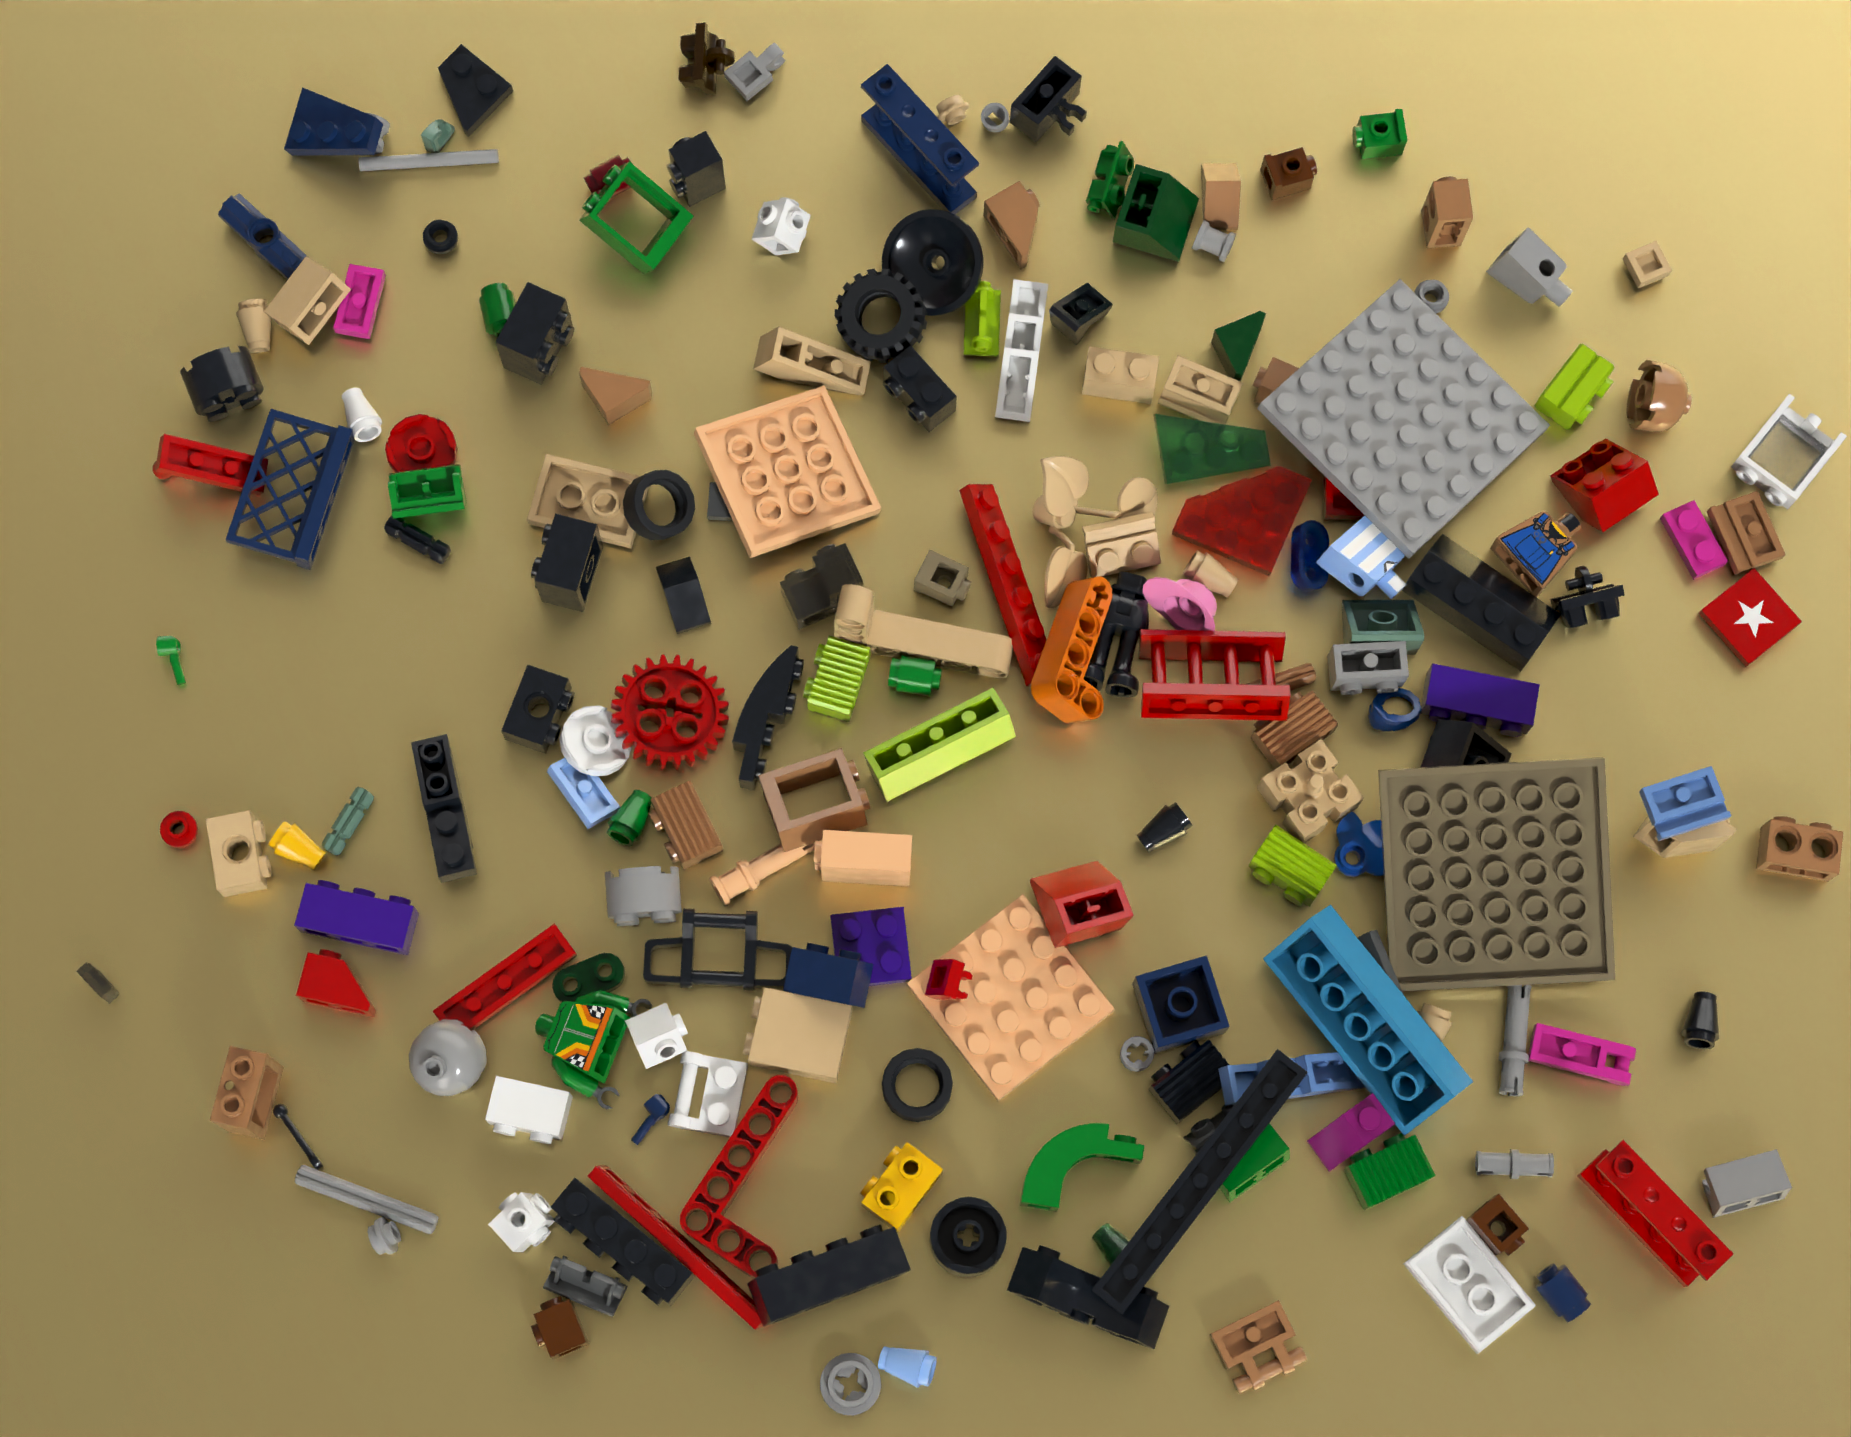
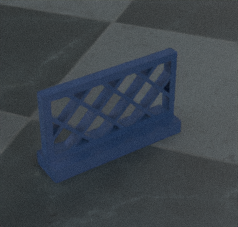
(322, 489)

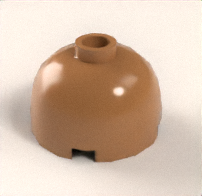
(1657, 398)

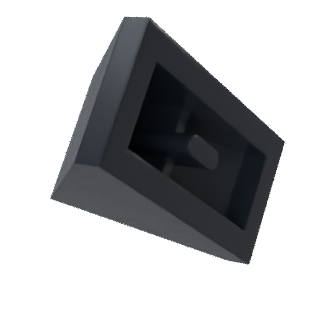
(683, 595)

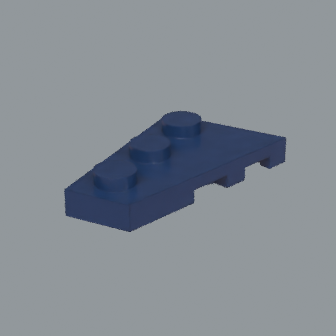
(331, 128)

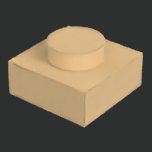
(1647, 264)

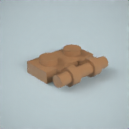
(1253, 1335)

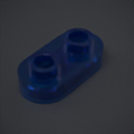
(1305, 555)

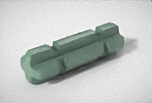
(347, 821)

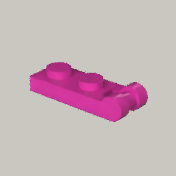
(1580, 1054)

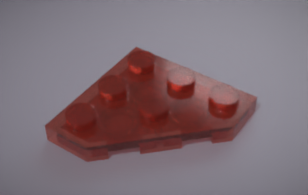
(1245, 518)

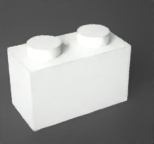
(528, 1109)

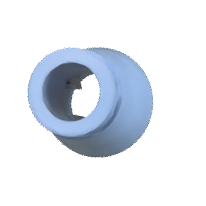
(908, 1365)

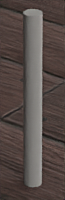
(428, 160)

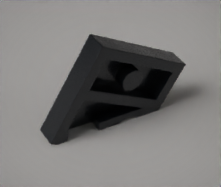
(472, 88)

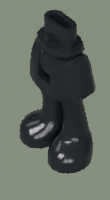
(1124, 618)

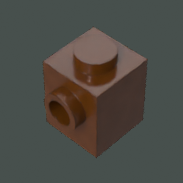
(559, 1328)

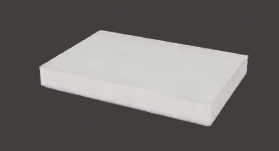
(1469, 1284)

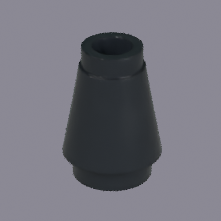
(1165, 827)
(1701, 1022)

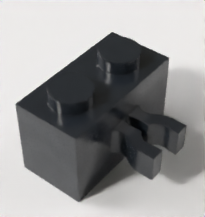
(1048, 100)

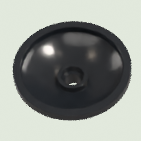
(915, 248)

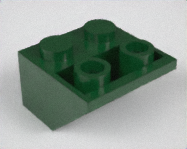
(1155, 214)

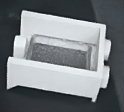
(1786, 455)

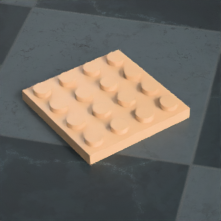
(787, 471)
(1021, 1001)

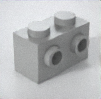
(1368, 666)

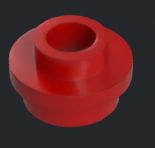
(186, 836)

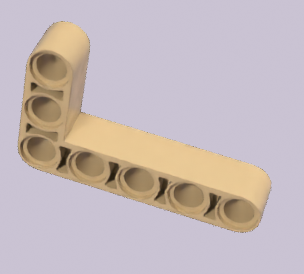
(920, 638)

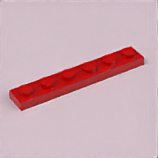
(1005, 575)

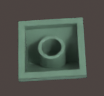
(1382, 622)

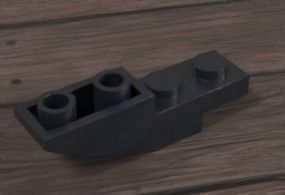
(767, 703)
(444, 808)

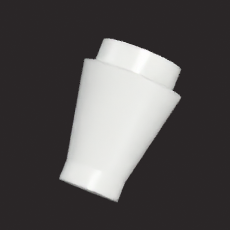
(361, 416)

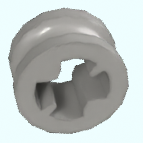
(1135, 1042)

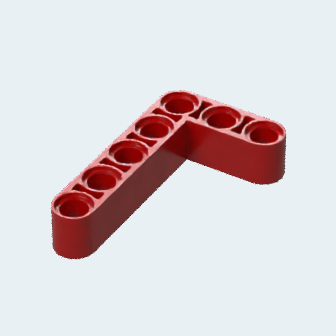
(736, 1178)

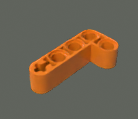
(1068, 650)

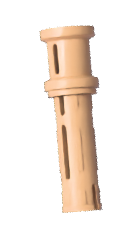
(748, 874)

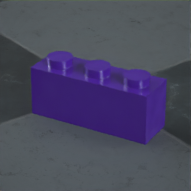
(1480, 699)
(357, 917)

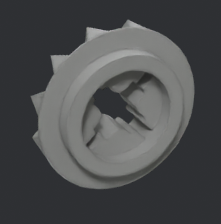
(833, 1390)

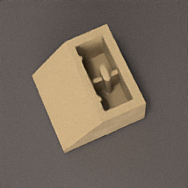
(1691, 842)

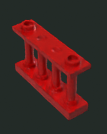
(1213, 701)
(1655, 1214)

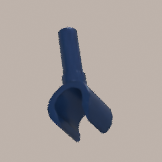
(658, 1108)

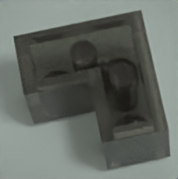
(816, 592)

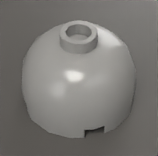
(447, 1058)

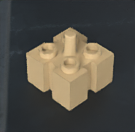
(1310, 792)

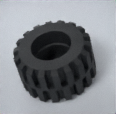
(864, 291)

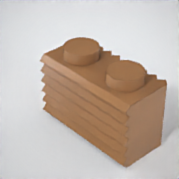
(1305, 725)
(685, 824)

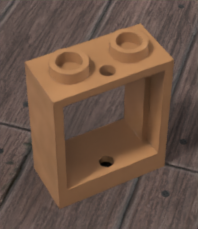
(804, 773)
(250, 1102)

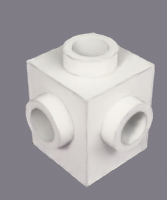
(781, 226)
(510, 1221)

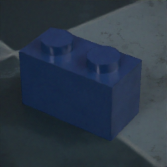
(828, 976)

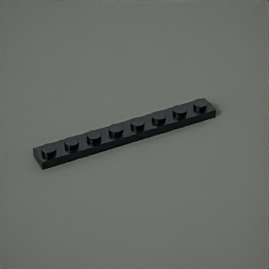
(1199, 1182)

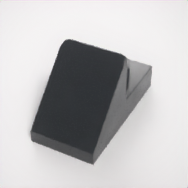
(1078, 311)

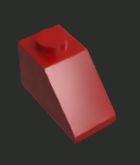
(332, 984)

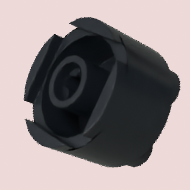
(222, 382)
(986, 1225)

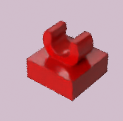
(946, 978)

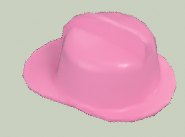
(1183, 603)

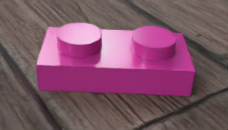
(359, 307)
(1693, 539)

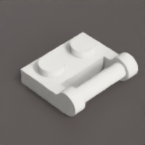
(720, 1098)

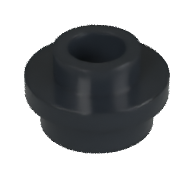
(437, 228)

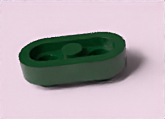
(588, 977)

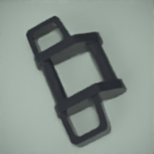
(720, 978)

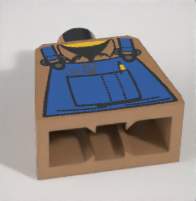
(1537, 549)

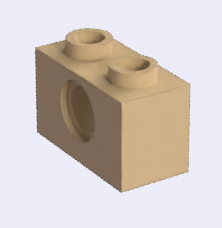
(225, 836)

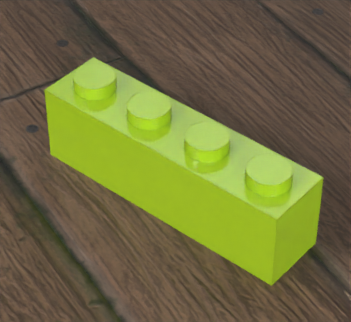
(940, 744)

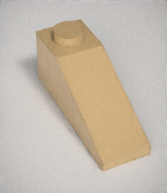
(810, 362)

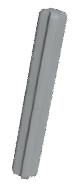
(366, 1199)

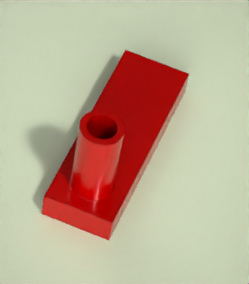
(204, 463)

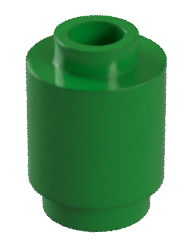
(496, 306)
(914, 675)

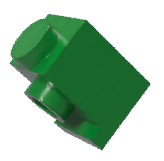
(1377, 144)

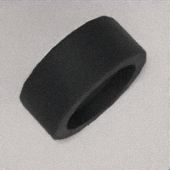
(680, 493)
(927, 1058)

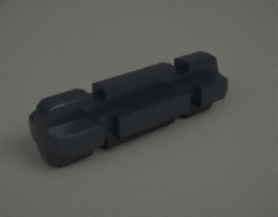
(417, 539)

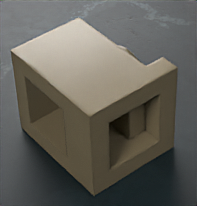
(937, 568)

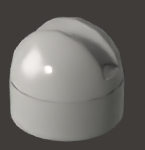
(1000, 112)

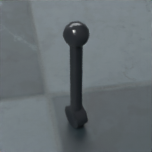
(281, 1111)

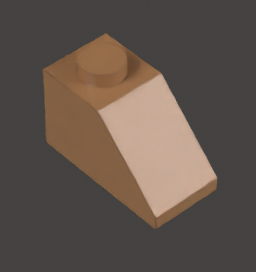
(1014, 220)

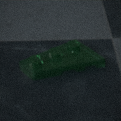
(1206, 449)

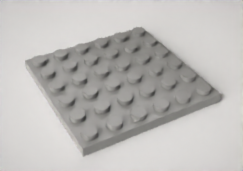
(1403, 418)

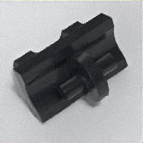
(1604, 598)

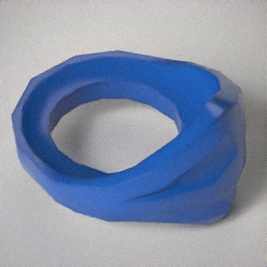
(1383, 721)

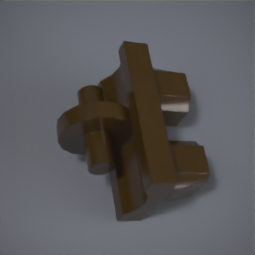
(709, 59)

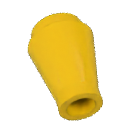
(295, 845)

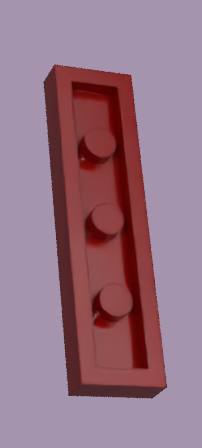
(508, 979)

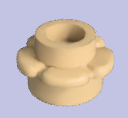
(952, 110)

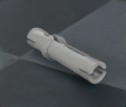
(1515, 1038)

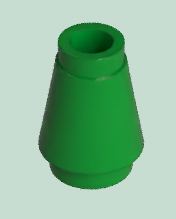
(629, 820)

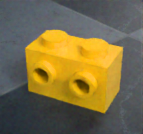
(901, 1186)

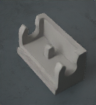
(1746, 1183)

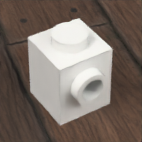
(657, 1035)

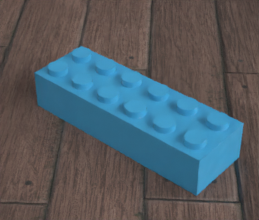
(1367, 1019)

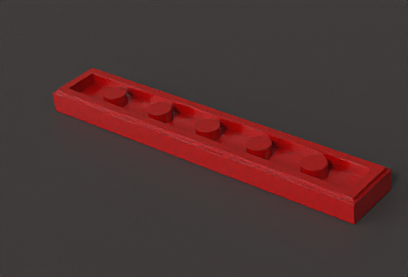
(676, 1244)

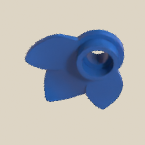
(1361, 840)

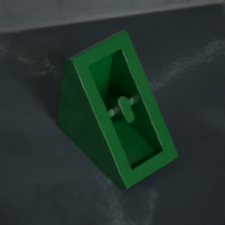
(1236, 343)

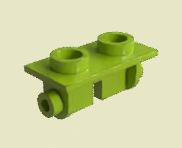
(982, 322)

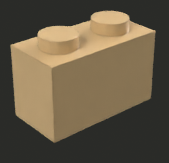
(307, 300)
(1120, 375)

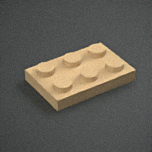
(583, 494)

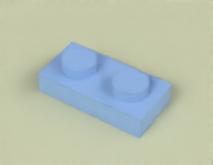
(584, 793)

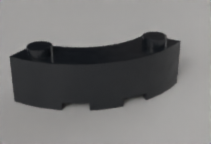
(1068, 1290)

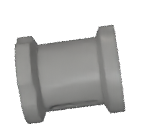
(1214, 241)

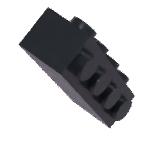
(622, 1241)
(827, 1276)

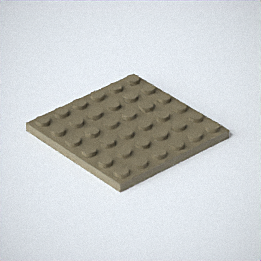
(1497, 874)

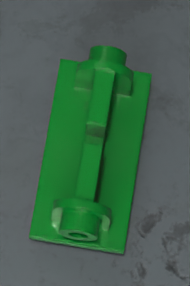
(1115, 166)

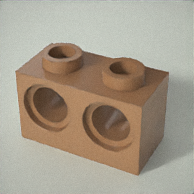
(1447, 212)
(1800, 858)

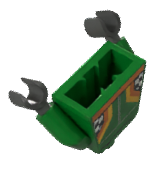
(586, 1039)

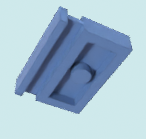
(1685, 803)

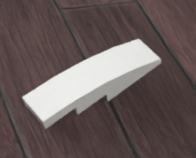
(1021, 350)

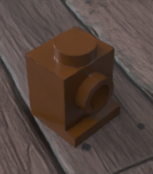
(1285, 182)
(1498, 1211)

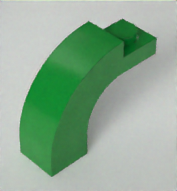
(1062, 1152)

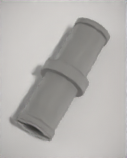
(1514, 1164)

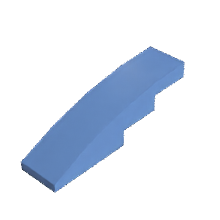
(1325, 1075)

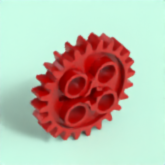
(666, 743)

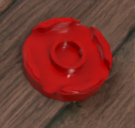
(420, 444)

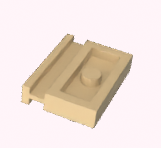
(1199, 392)
(1121, 545)

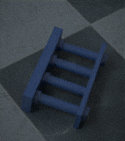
(919, 140)

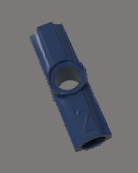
(252, 226)

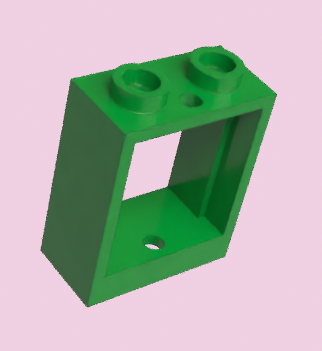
(676, 216)

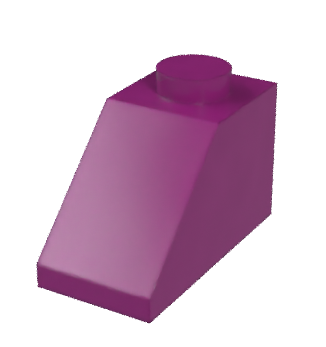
(1351, 1132)

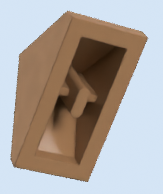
(1221, 195)
(614, 393)

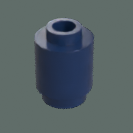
(1562, 1292)

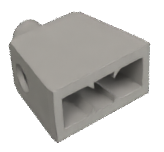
(1531, 269)

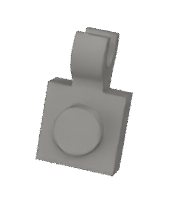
(751, 73)

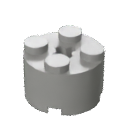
(642, 894)

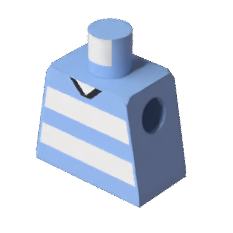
(1364, 559)

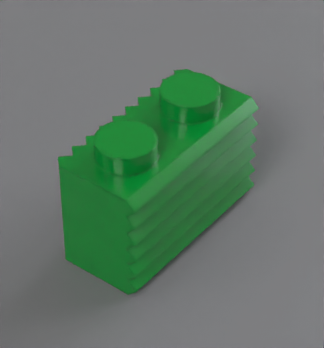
(1388, 1171)

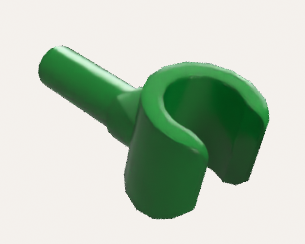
(171, 647)

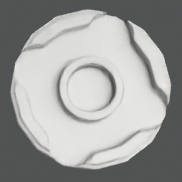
(590, 742)

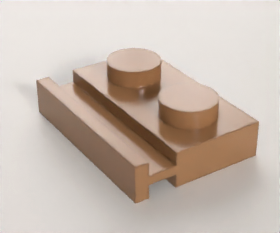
(1746, 532)

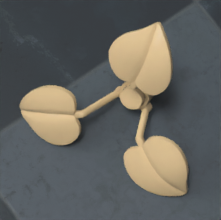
(1063, 483)

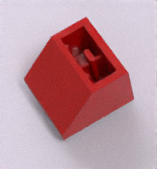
(1605, 484)
(1081, 903)

